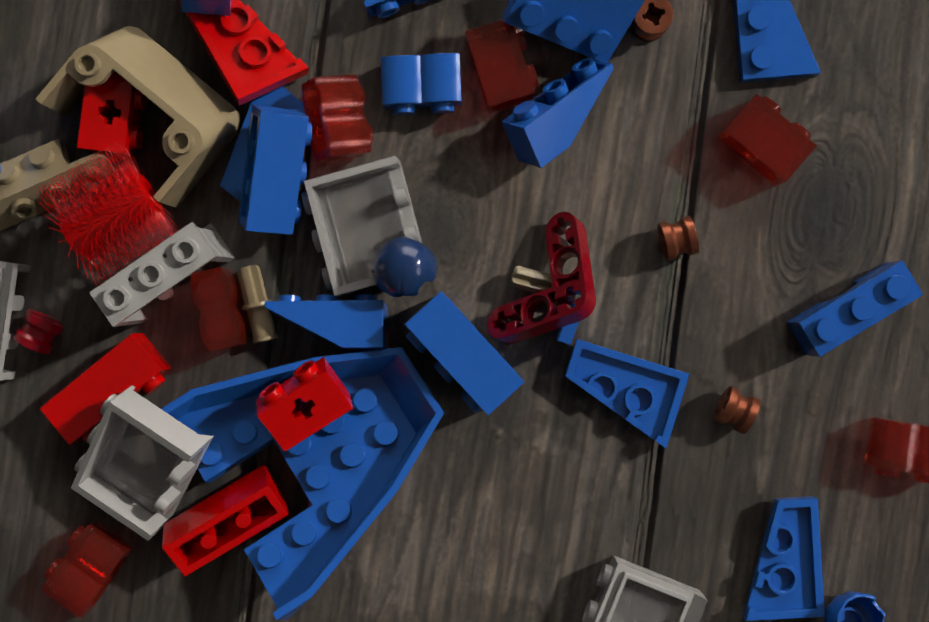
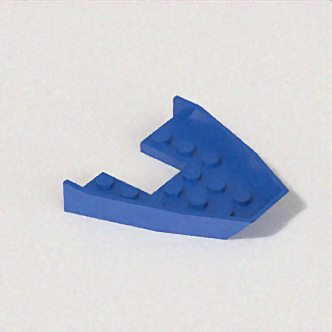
(343, 468)

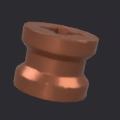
(647, 25)
(678, 238)
(737, 409)

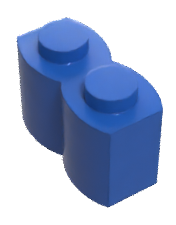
(421, 82)

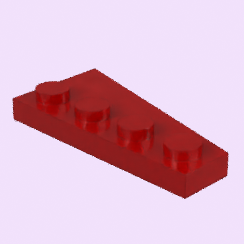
(246, 52)

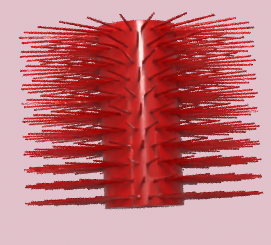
(105, 217)

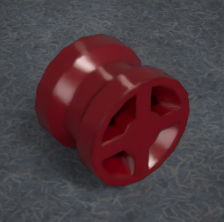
(38, 331)

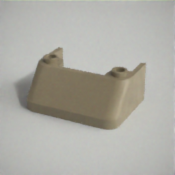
(202, 118)

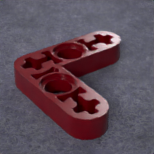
(562, 290)

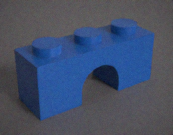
(865, 304)

